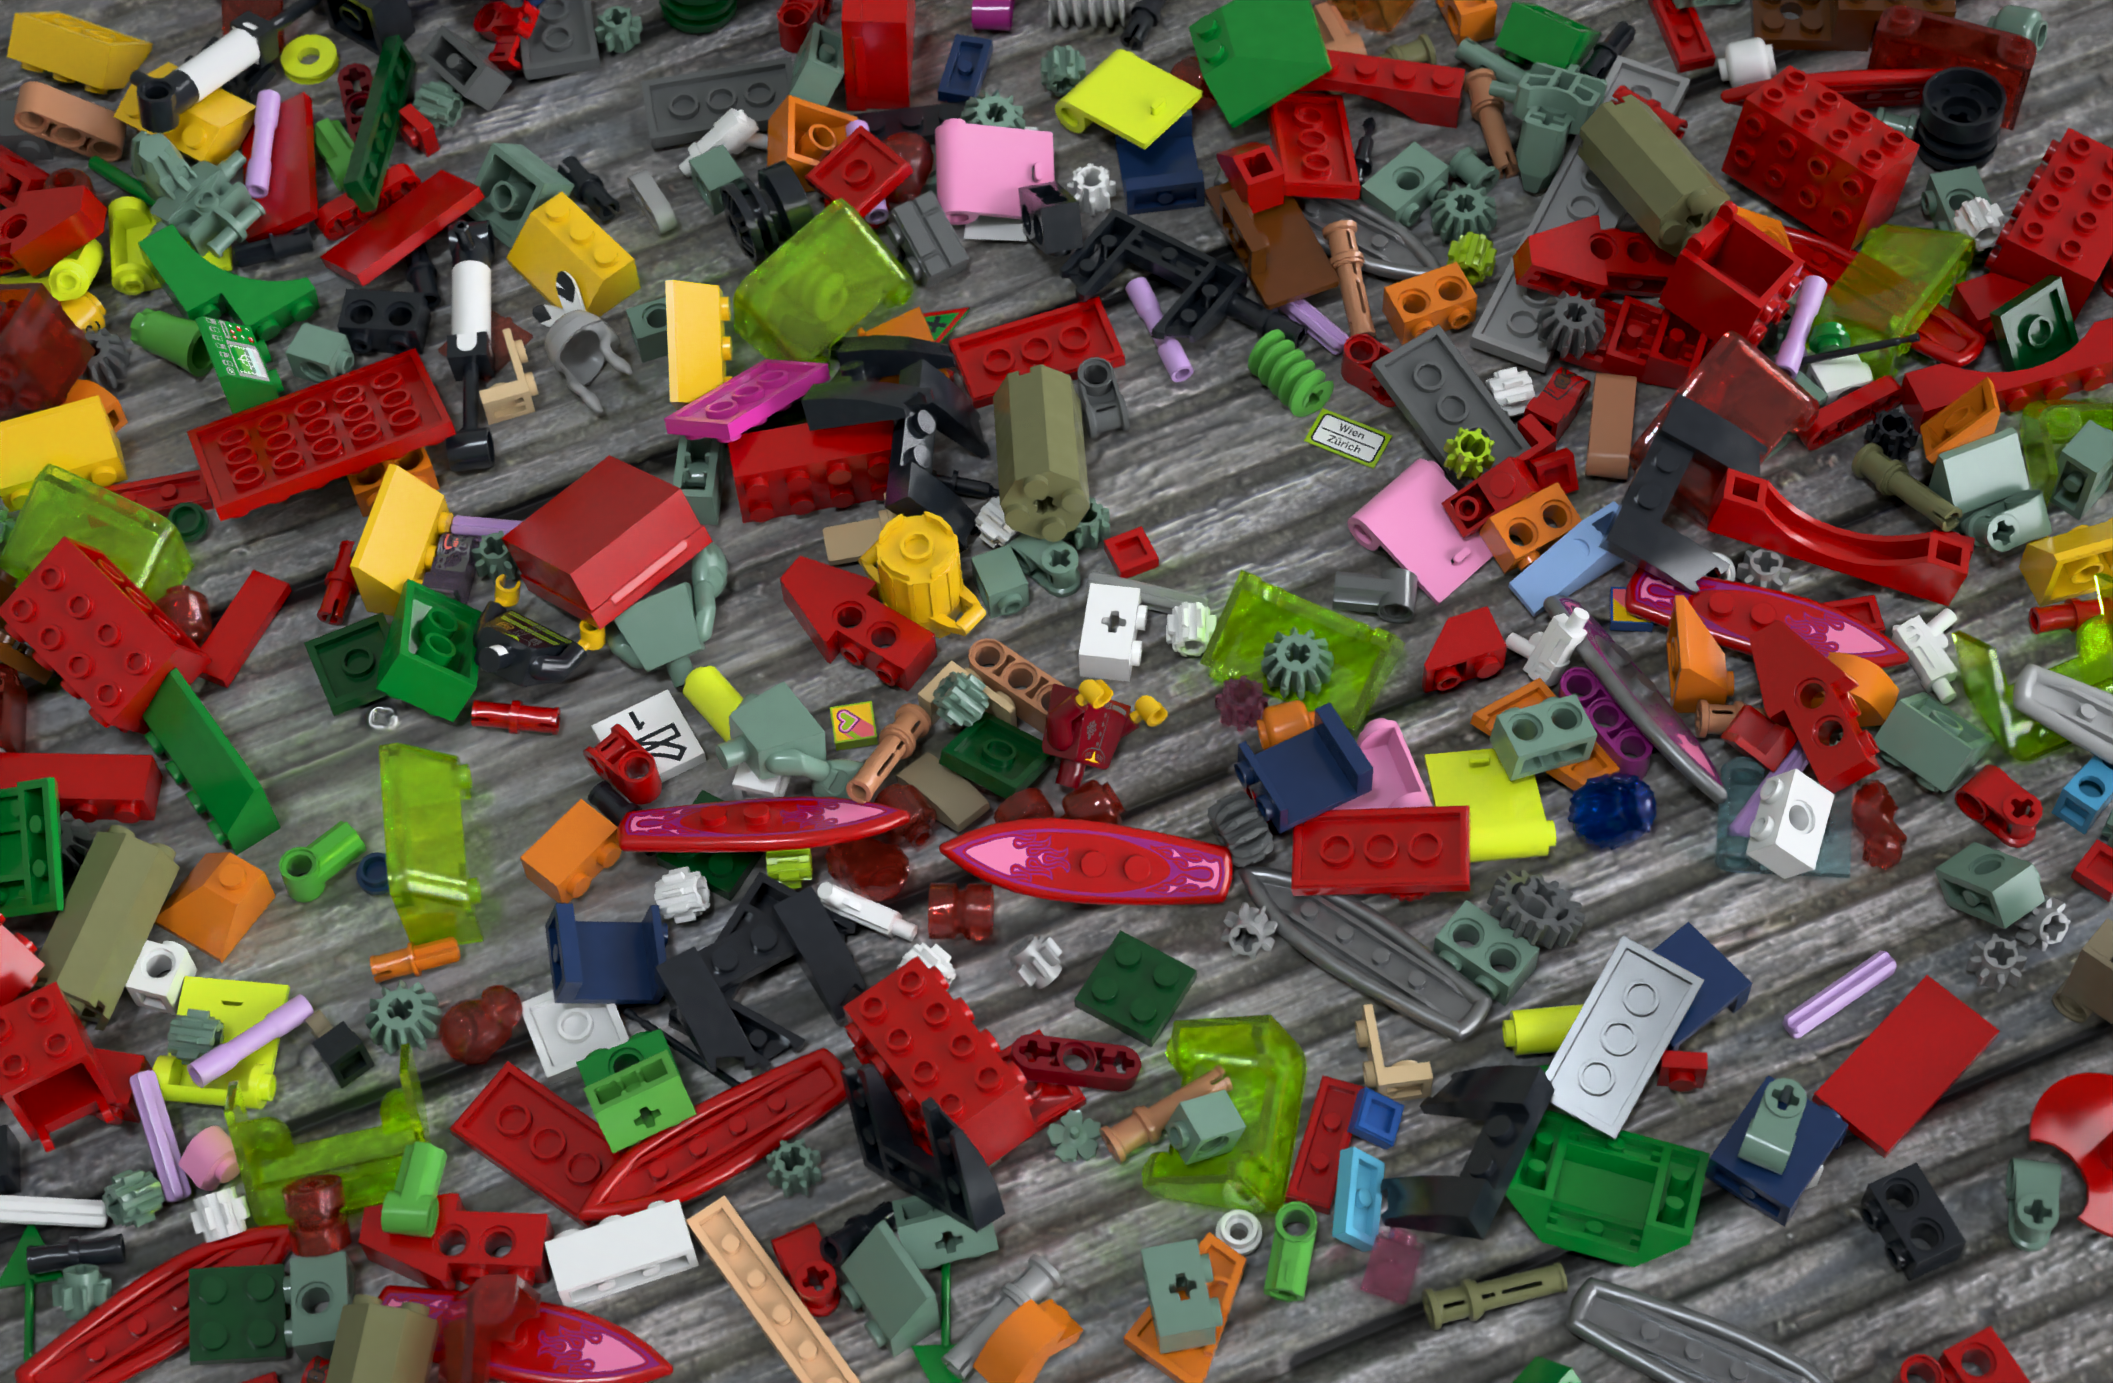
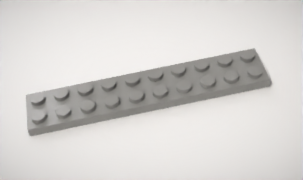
(1575, 193)

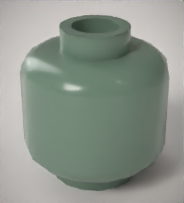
(2021, 21)

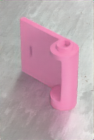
(985, 167)
(1419, 532)
(1395, 775)

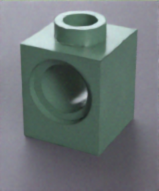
(711, 172)
(649, 329)
(319, 354)
(1000, 581)
(1205, 1127)

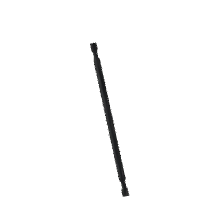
(1859, 349)
(690, 1054)

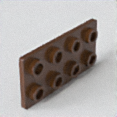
(1273, 247)

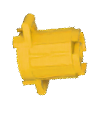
(922, 574)

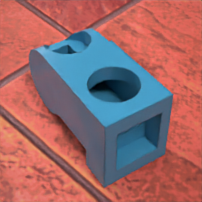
(2086, 795)

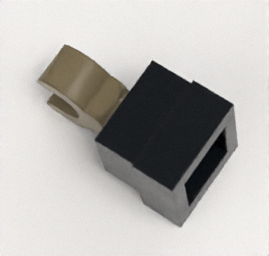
(339, 1049)

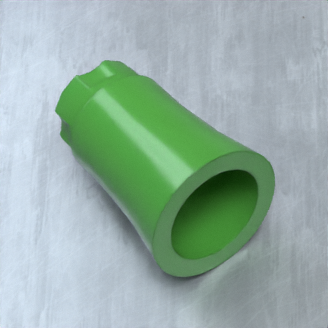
(172, 339)

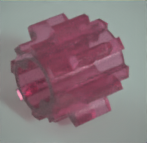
(1241, 702)

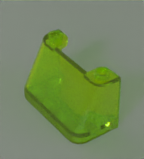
(818, 287)
(1895, 287)
(131, 535)
(1259, 610)
(1267, 1093)

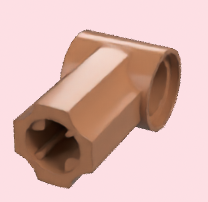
(1335, 31)

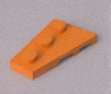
(1535, 692)
(1193, 1363)

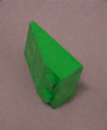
(430, 652)

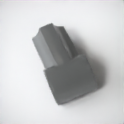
(1388, 594)

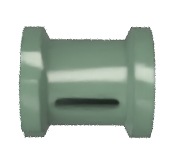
(1901, 123)
(1471, 169)

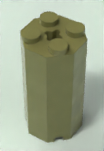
(1650, 172)
(1040, 453)
(106, 922)
(383, 1343)

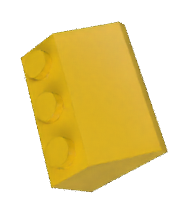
(75, 50)
(206, 130)
(566, 239)
(696, 339)
(68, 436)
(398, 539)
(2067, 563)

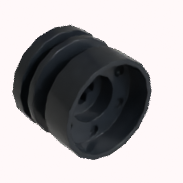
(1960, 118)
(760, 214)

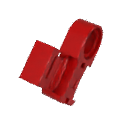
(505, 26)

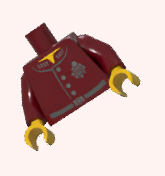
(1087, 726)

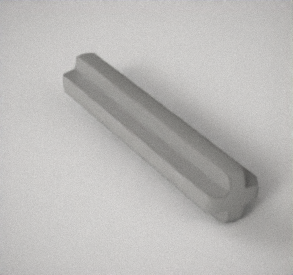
(1153, 596)

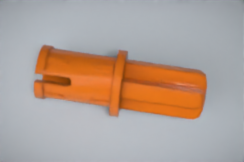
(414, 959)

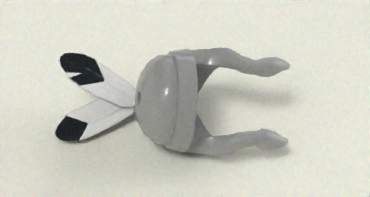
(578, 340)

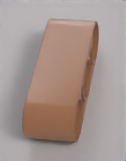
(69, 121)
(1611, 426)
(1013, 671)

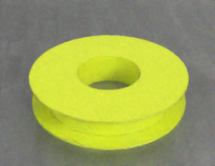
(309, 73)

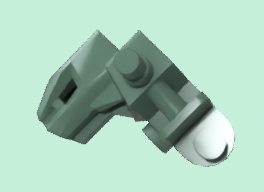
(1551, 107)
(196, 198)

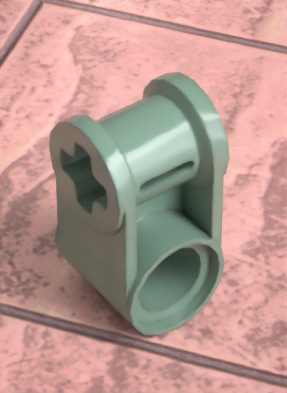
(2010, 522)
(1048, 563)
(1773, 1130)
(2032, 1202)

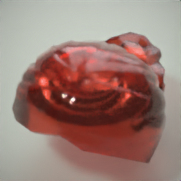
(921, 158)
(1874, 819)
(869, 867)
(481, 1025)

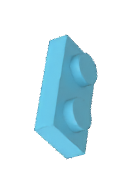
(1358, 1199)

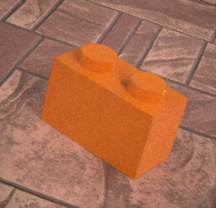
(572, 853)

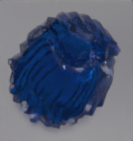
(1612, 810)

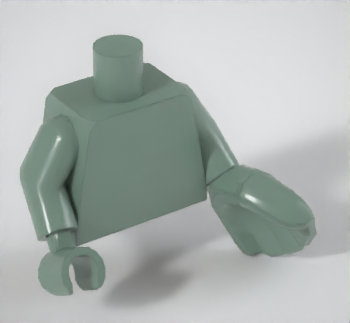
(673, 622)
(783, 739)

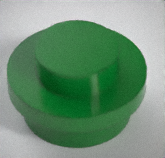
(1828, 337)

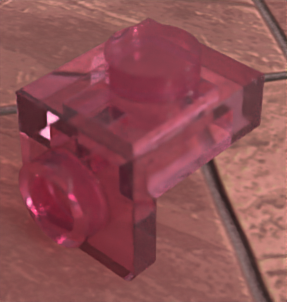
(1393, 1265)

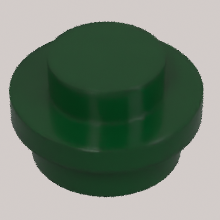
(189, 520)

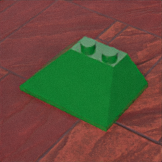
(1258, 53)
(30, 849)
(1605, 1195)

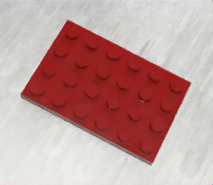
(320, 434)

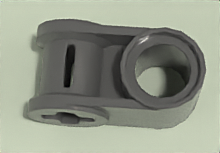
(1101, 403)

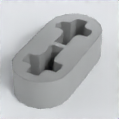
(652, 202)

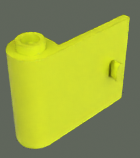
(1127, 99)
(128, 224)
(244, 1007)

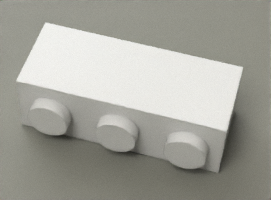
(621, 1253)

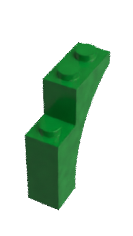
(209, 291)

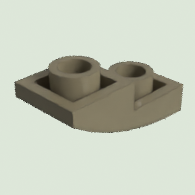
(950, 794)

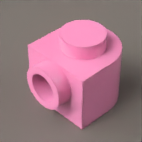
(210, 1159)

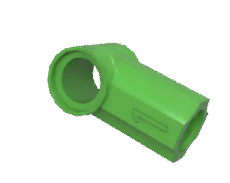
(335, 148)
(321, 860)
(414, 1202)
(1290, 1254)

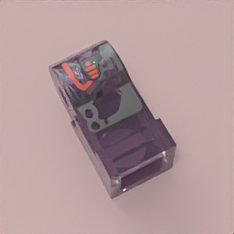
(453, 566)

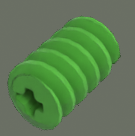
(1289, 374)

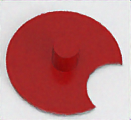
(2079, 1122)

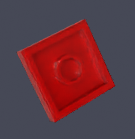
(859, 172)

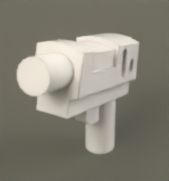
(732, 130)
(1550, 651)
(1927, 653)
(866, 912)

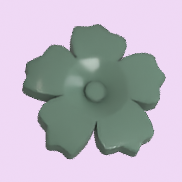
(1074, 1137)

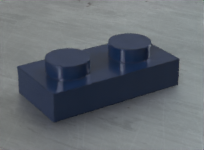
(965, 68)

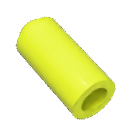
(712, 698)
(1538, 1028)

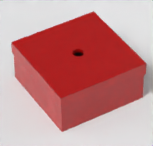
(878, 53)
(606, 541)

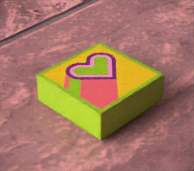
(853, 725)

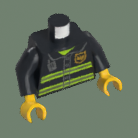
(523, 648)

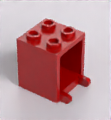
(1732, 279)
(49, 1065)

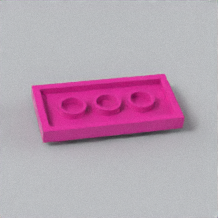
(746, 400)

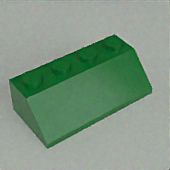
(208, 766)

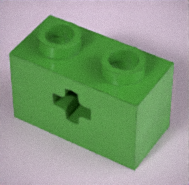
(639, 1101)

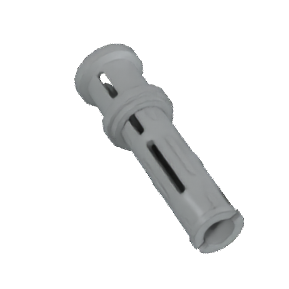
(1030, 1284)

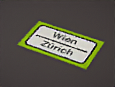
(1348, 438)

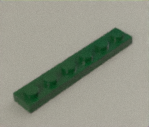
(379, 124)

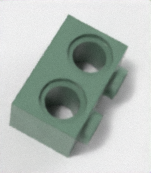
(1552, 736)
(1491, 947)

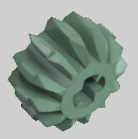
(993, 111)
(1463, 212)
(1297, 663)
(387, 1015)

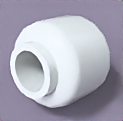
(1747, 62)

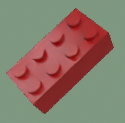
(808, 470)

